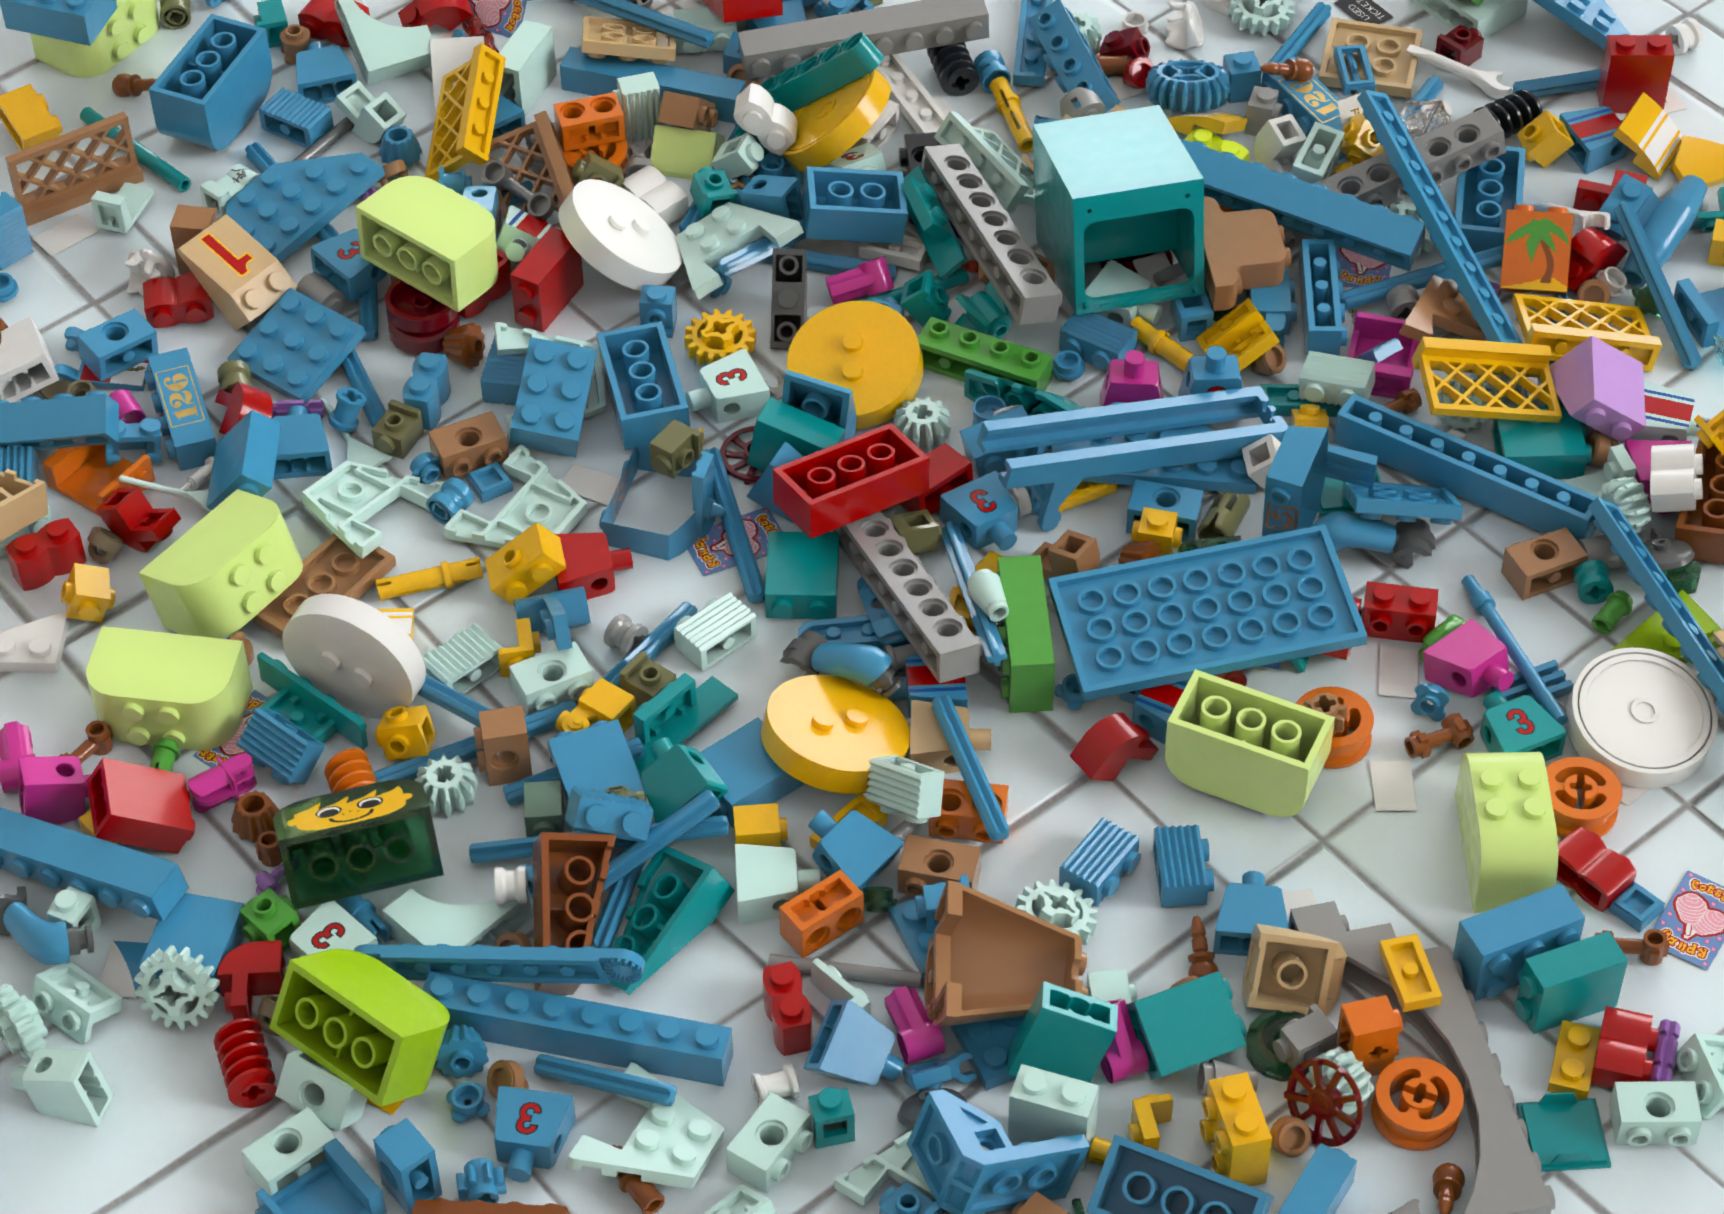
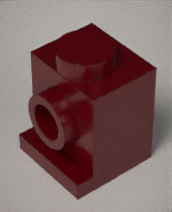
(1463, 41)

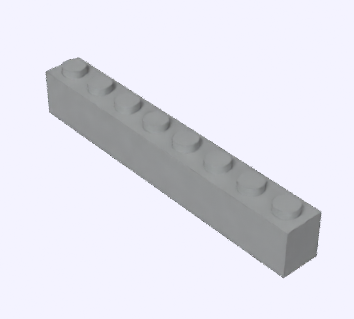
(889, 28)

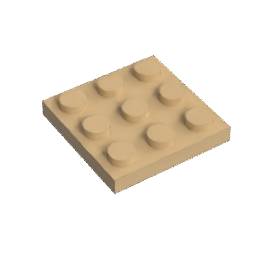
(626, 40)
(1386, 52)

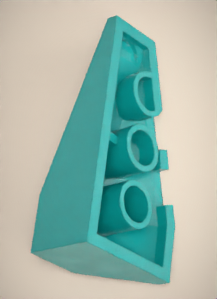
(1032, 399)
(672, 907)

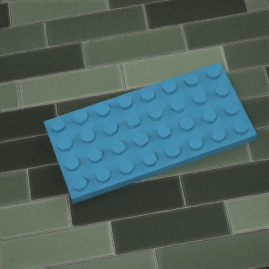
(1206, 612)

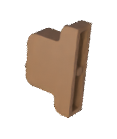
(1241, 252)

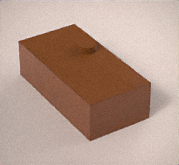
(1705, 526)

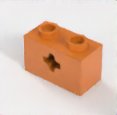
(1370, 1032)

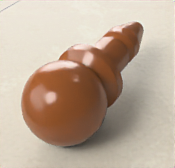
(1298, 70)
(127, 85)
(1201, 960)
(1447, 1186)

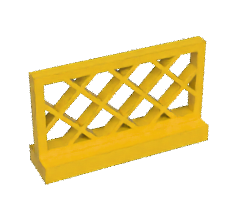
(479, 93)
(1567, 334)
(1486, 359)

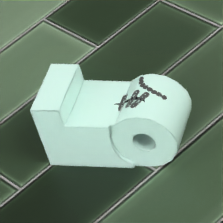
(227, 187)

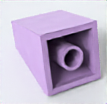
(1602, 388)

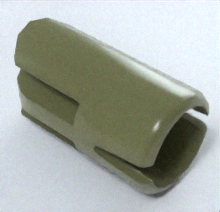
(1224, 515)

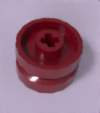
(417, 320)

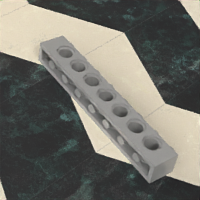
(1444, 151)
(991, 235)
(911, 597)

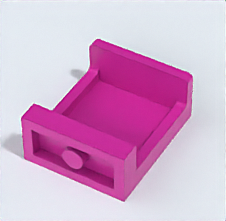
(1397, 370)

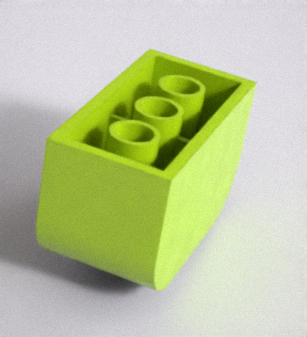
(361, 1023)

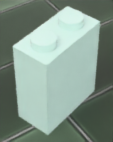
(528, 64)
(1051, 1106)

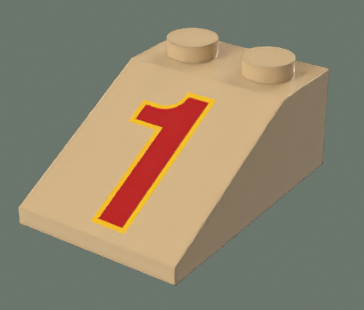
(235, 271)

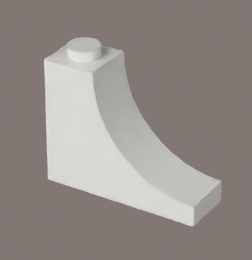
(24, 361)

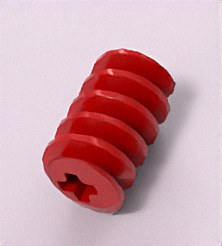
(245, 1063)

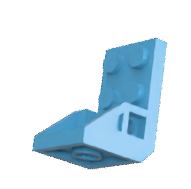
(976, 1181)

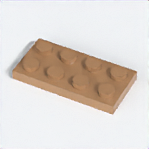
(327, 570)

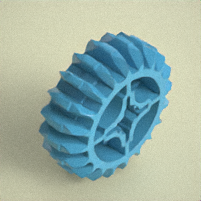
(1188, 85)

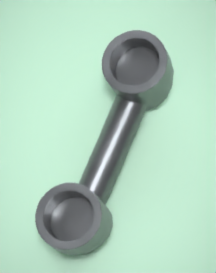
(500, 176)

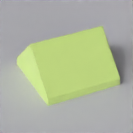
(683, 151)

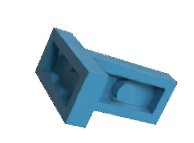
(555, 613)

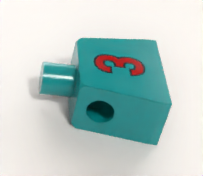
(1520, 727)

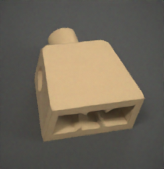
(928, 741)

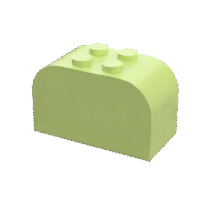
(124, 32)
(430, 239)
(224, 568)
(169, 687)
(1246, 745)
(1506, 826)

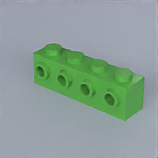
(954, 349)

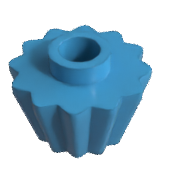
(398, 144)
(462, 1052)

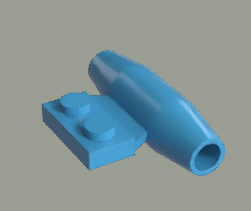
(1662, 220)

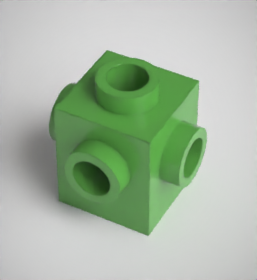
(269, 918)

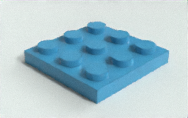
(298, 345)
(1404, 502)

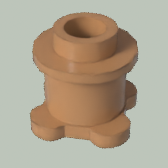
(294, 40)

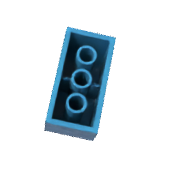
(213, 83)

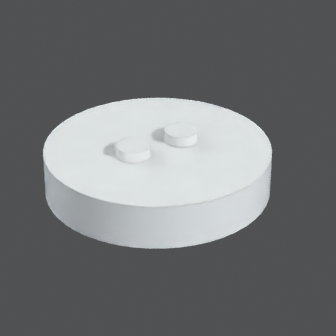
(619, 234)
(354, 654)
(1642, 717)

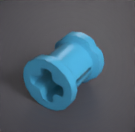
(347, 409)

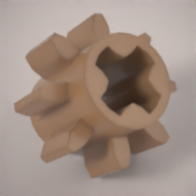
(1329, 705)

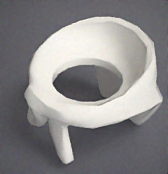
(1187, 32)
(143, 271)

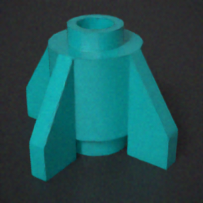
(985, 312)

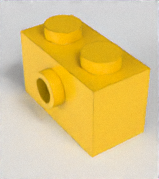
(27, 117)
(525, 563)

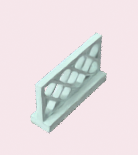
(993, 158)

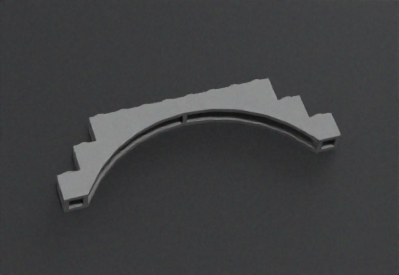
(1505, 1167)

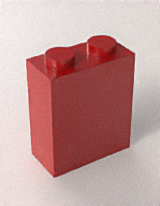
(1632, 67)
(546, 280)
(140, 806)

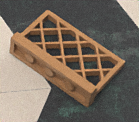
(551, 154)
(78, 187)

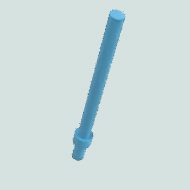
(1485, 606)

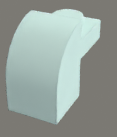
(369, 114)

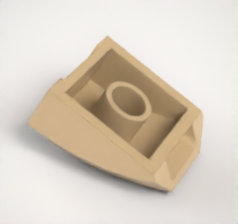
(1292, 970)

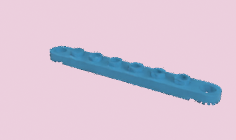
(511, 963)

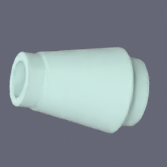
(987, 592)

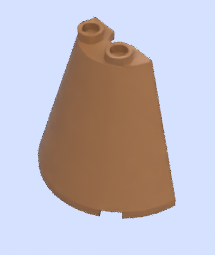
(993, 959)

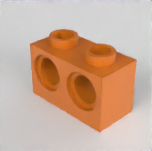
(589, 121)
(959, 814)
(821, 914)

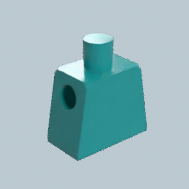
(678, 778)

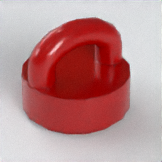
(1137, 72)

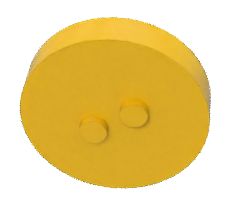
(837, 121)
(862, 350)
(829, 731)

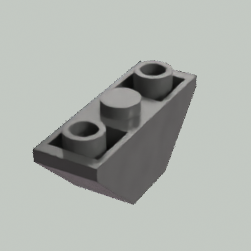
(788, 295)

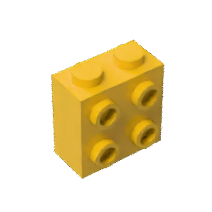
(1236, 1130)

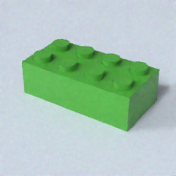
(1026, 636)

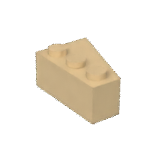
(20, 503)

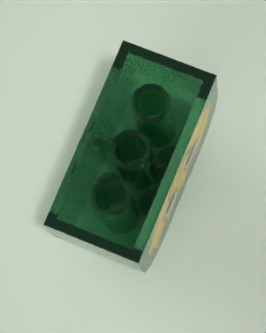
(357, 842)

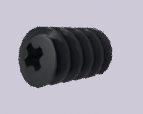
(954, 68)
(1514, 111)

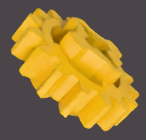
(718, 336)

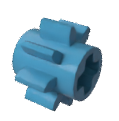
(481, 1181)

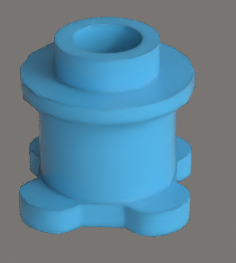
(454, 181)

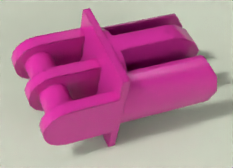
(222, 782)

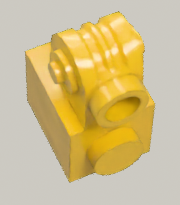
(599, 703)

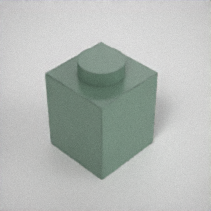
(543, 807)

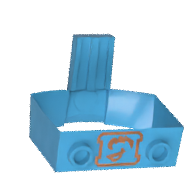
(1299, 474)
(656, 544)

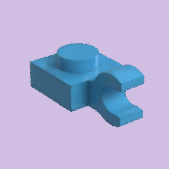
(935, 1071)

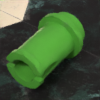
(1618, 605)
(164, 754)

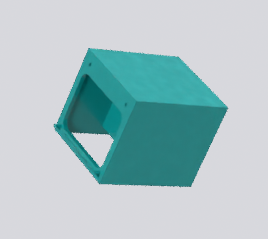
(1115, 192)

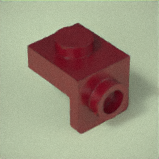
(1125, 42)

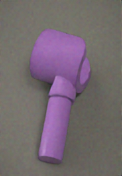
(265, 880)

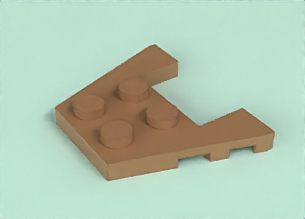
(1443, 308)

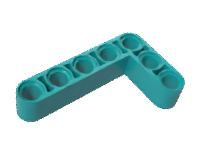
(822, 74)

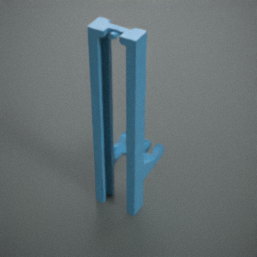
(1055, 475)

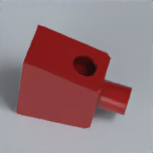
(591, 563)

